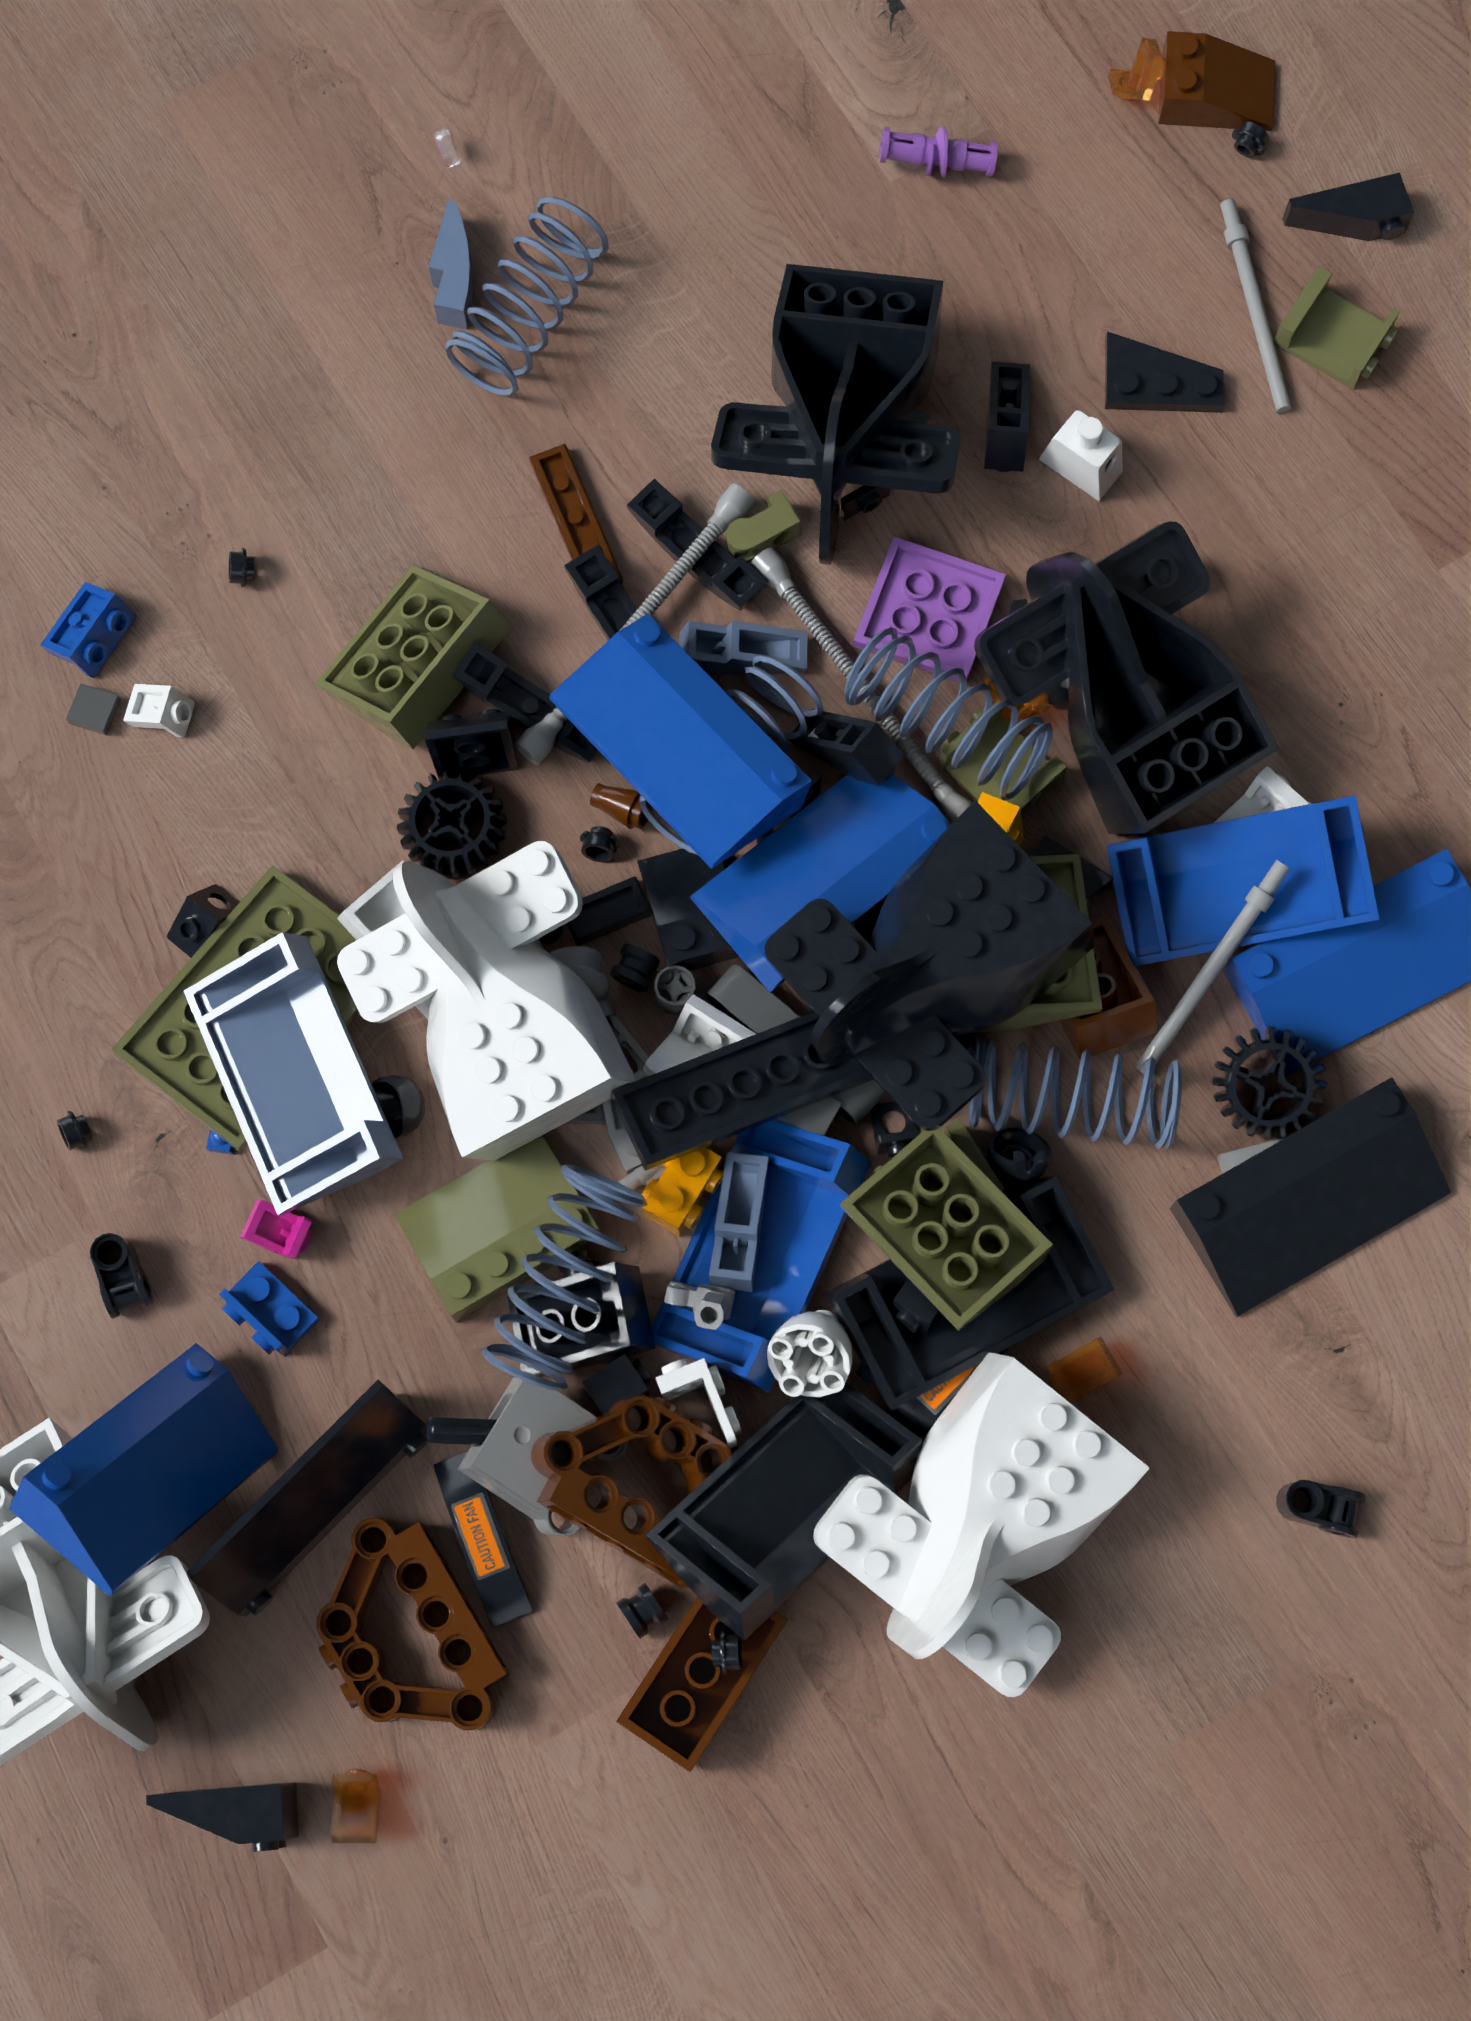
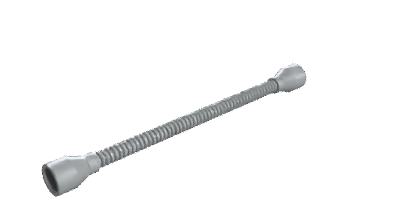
(732, 505)
(775, 570)

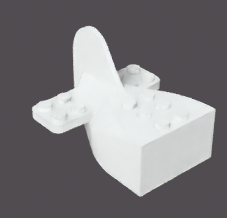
(508, 1024)
(994, 1498)
(67, 1639)

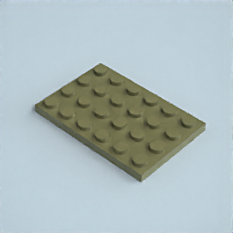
(166, 1039)

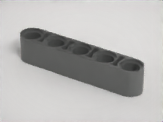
(758, 1009)

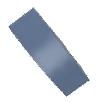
(452, 270)
(734, 646)
(739, 1221)

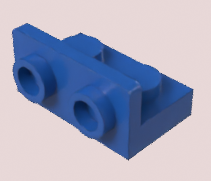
(89, 629)
(269, 1309)

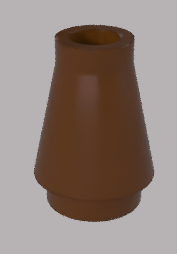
(620, 805)

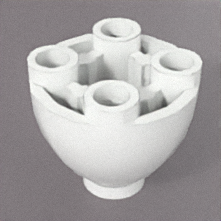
(810, 1355)

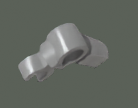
(709, 1302)

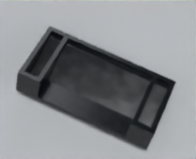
(1312, 1197)
(912, 1363)
(309, 1501)
(751, 1523)

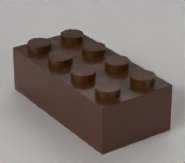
(685, 1695)

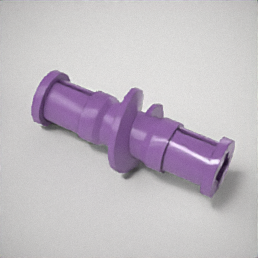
(938, 151)

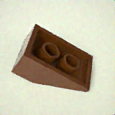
(1214, 83)
(1126, 1002)

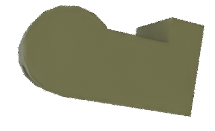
(764, 530)

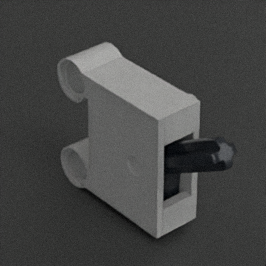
(504, 1445)

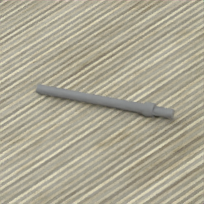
(1237, 241)
(1258, 900)

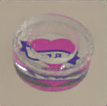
(447, 147)

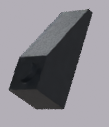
(1356, 211)
(1007, 417)
(851, 746)

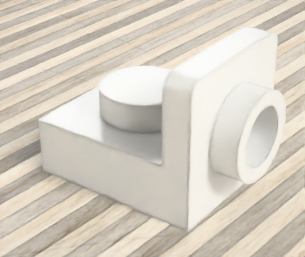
(159, 708)

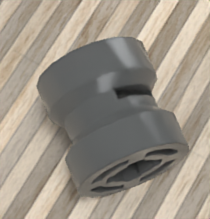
(673, 982)

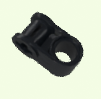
(121, 1283)
(1329, 1507)

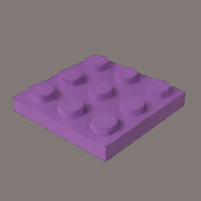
(934, 602)

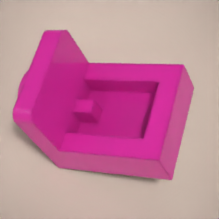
(279, 1234)

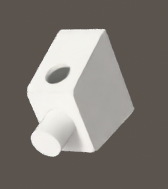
(1085, 454)

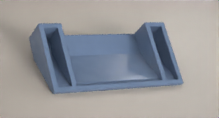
(292, 1073)

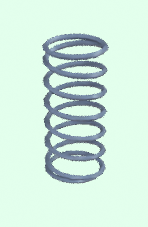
(481, 347)
(778, 695)
(950, 715)
(986, 1057)
(592, 1186)

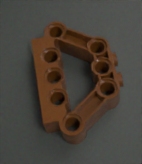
(568, 1486)
(354, 1594)

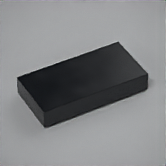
(609, 911)

